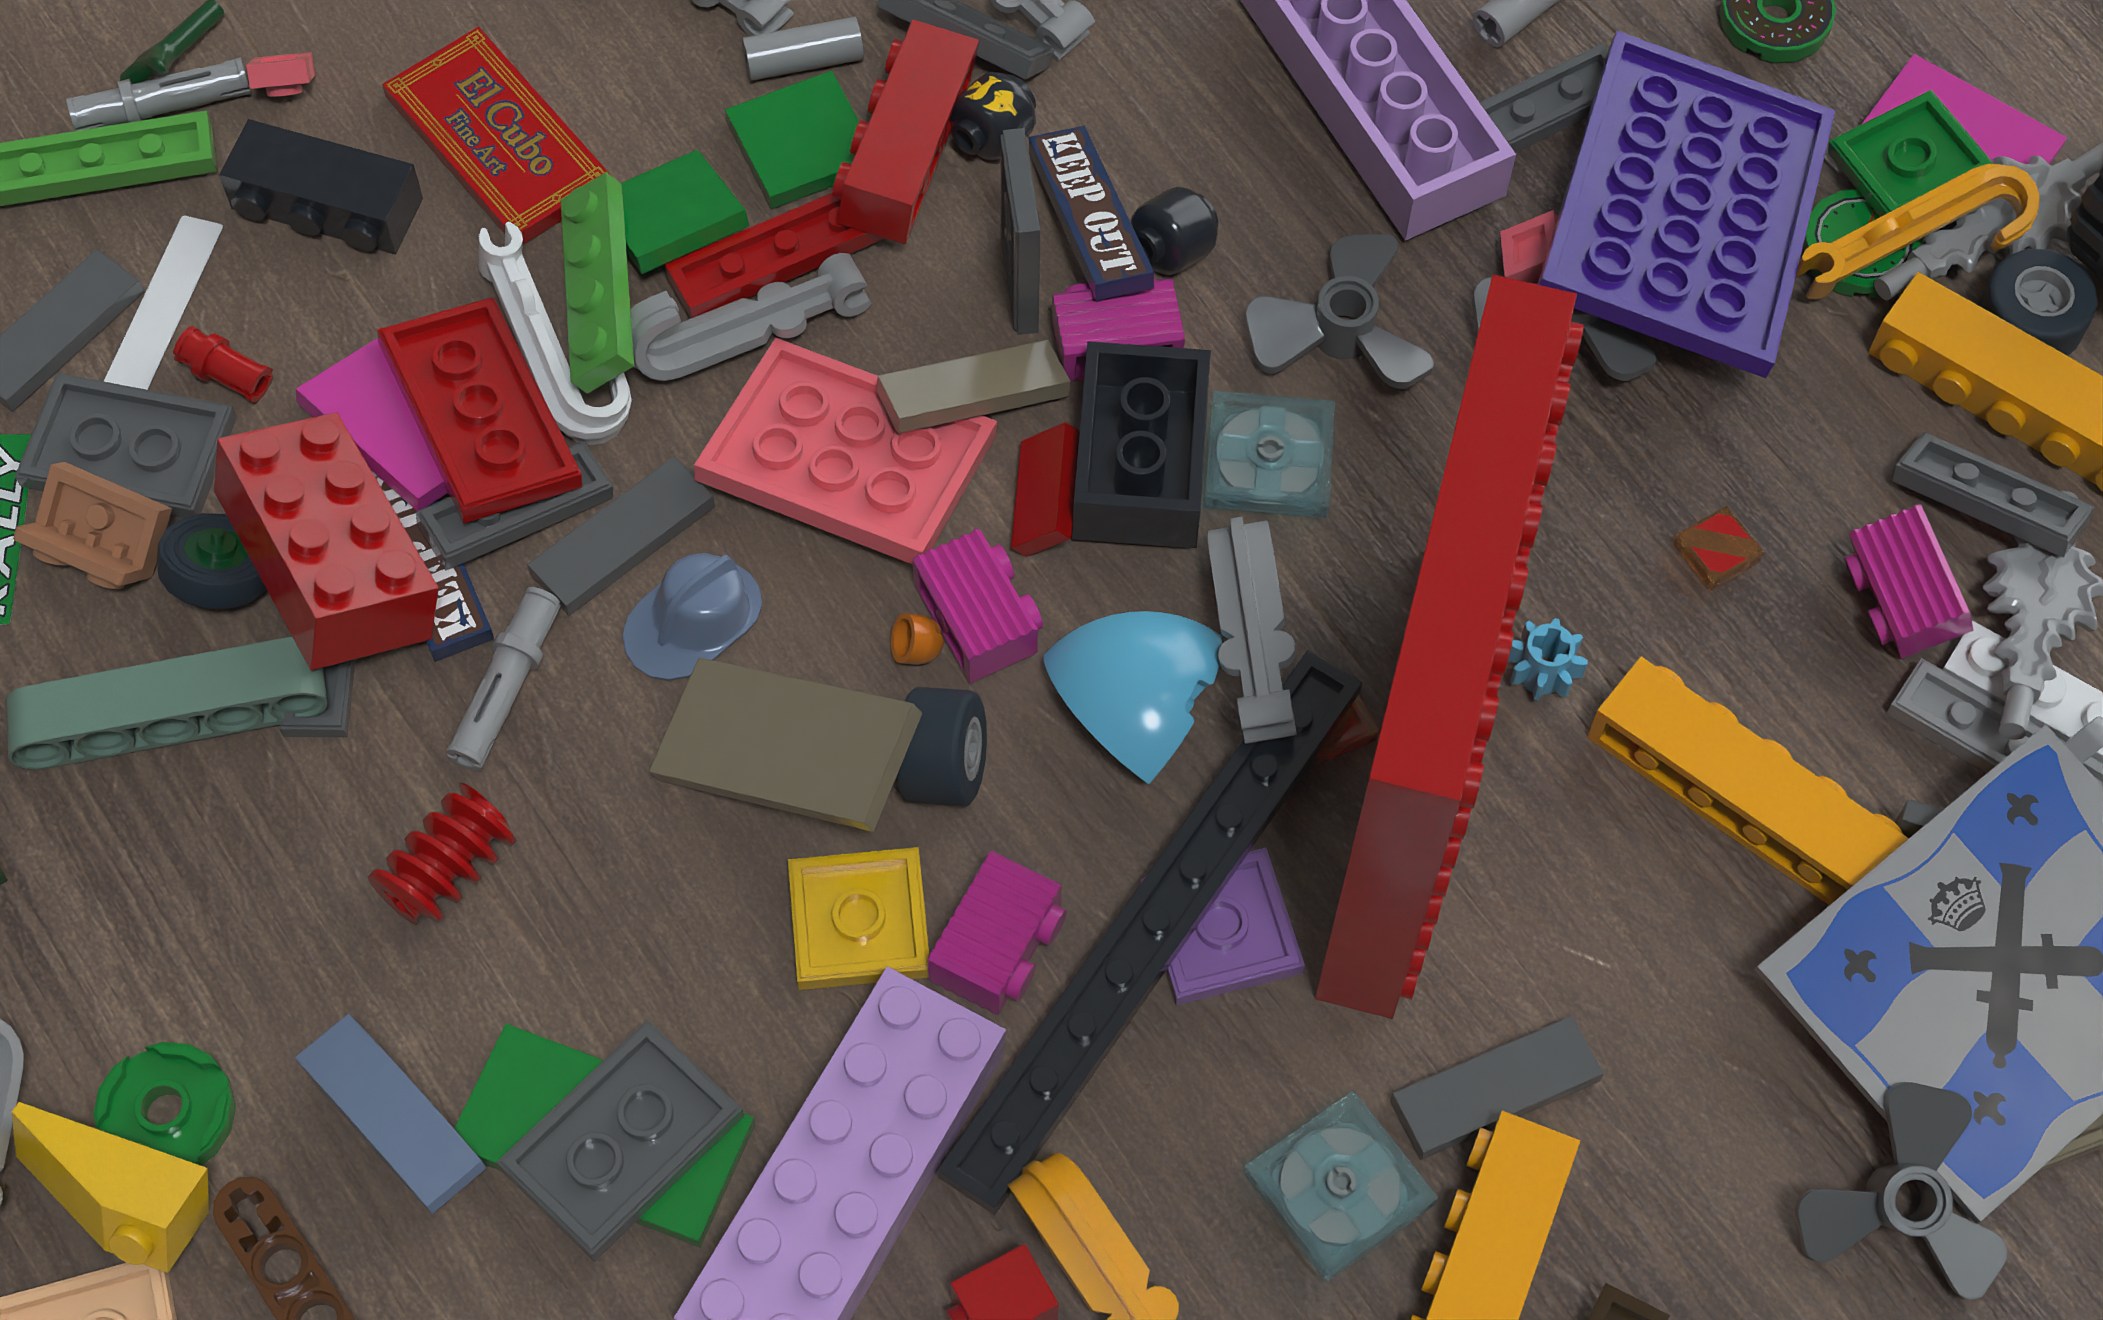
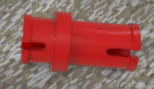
(214, 359)

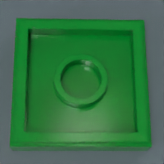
(795, 137)
(1906, 152)
(677, 211)

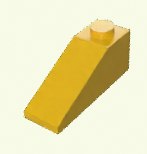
(119, 1191)

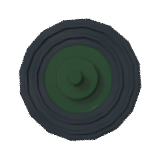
(207, 564)

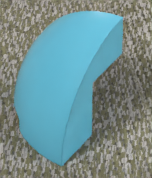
(1135, 682)

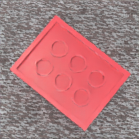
(825, 452)

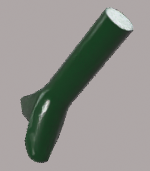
(160, 57)

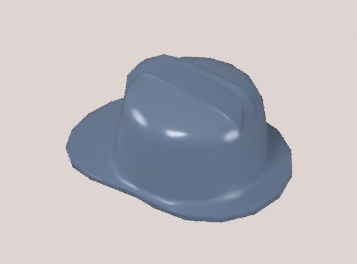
(691, 615)

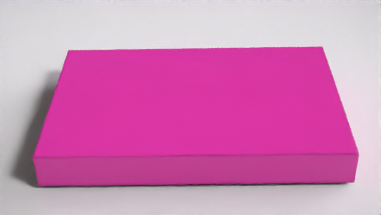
(1990, 122)
(378, 421)

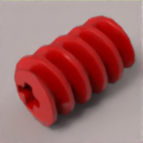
(441, 855)

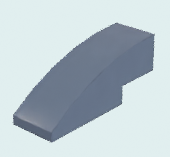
(390, 1113)

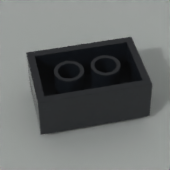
(1141, 445)

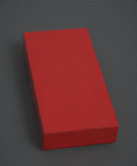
(1045, 489)

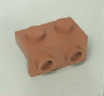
(95, 527)

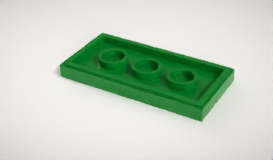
(532, 1075)

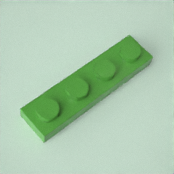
(106, 157)
(596, 283)

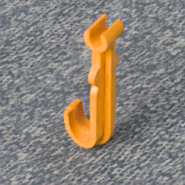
(1921, 218)
(1089, 1242)

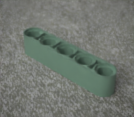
(161, 704)

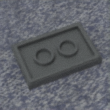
(1019, 231)
(130, 437)
(620, 1140)

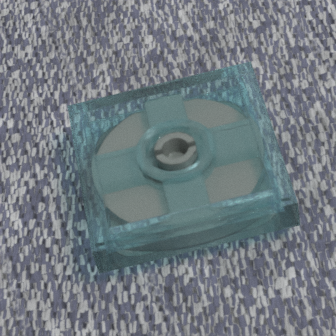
(1270, 454)
(1340, 1186)

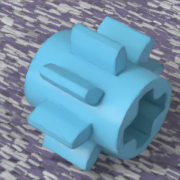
(1549, 642)

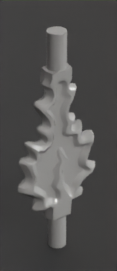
(1976, 230)
(2046, 602)

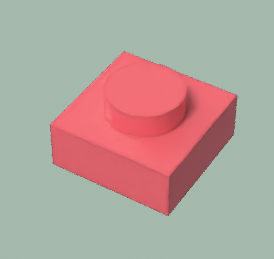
(281, 73)
(1526, 247)

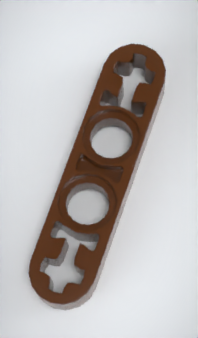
(311, 1283)

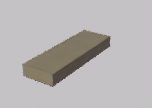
(973, 386)

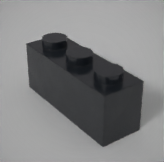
(321, 187)

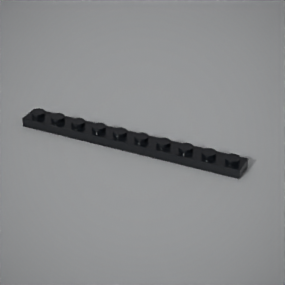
(1144, 941)

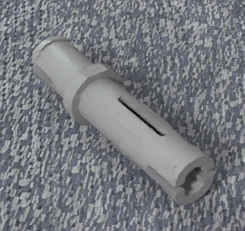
(159, 95)
(514, 655)

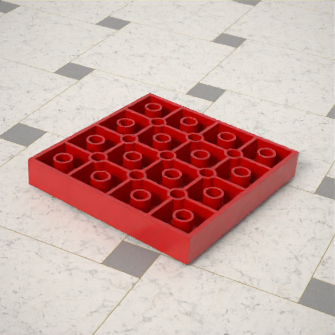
(1453, 647)

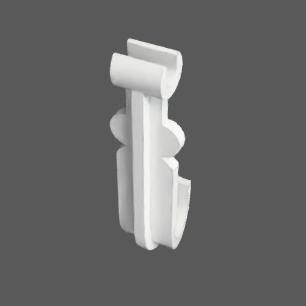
(541, 348)

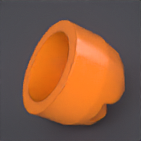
(916, 639)

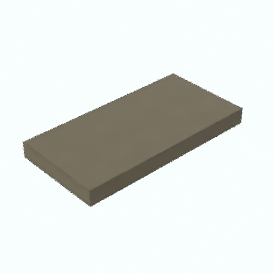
(786, 743)

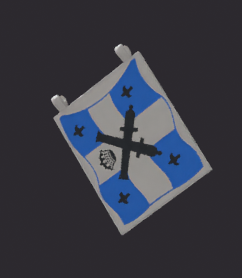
(1975, 966)

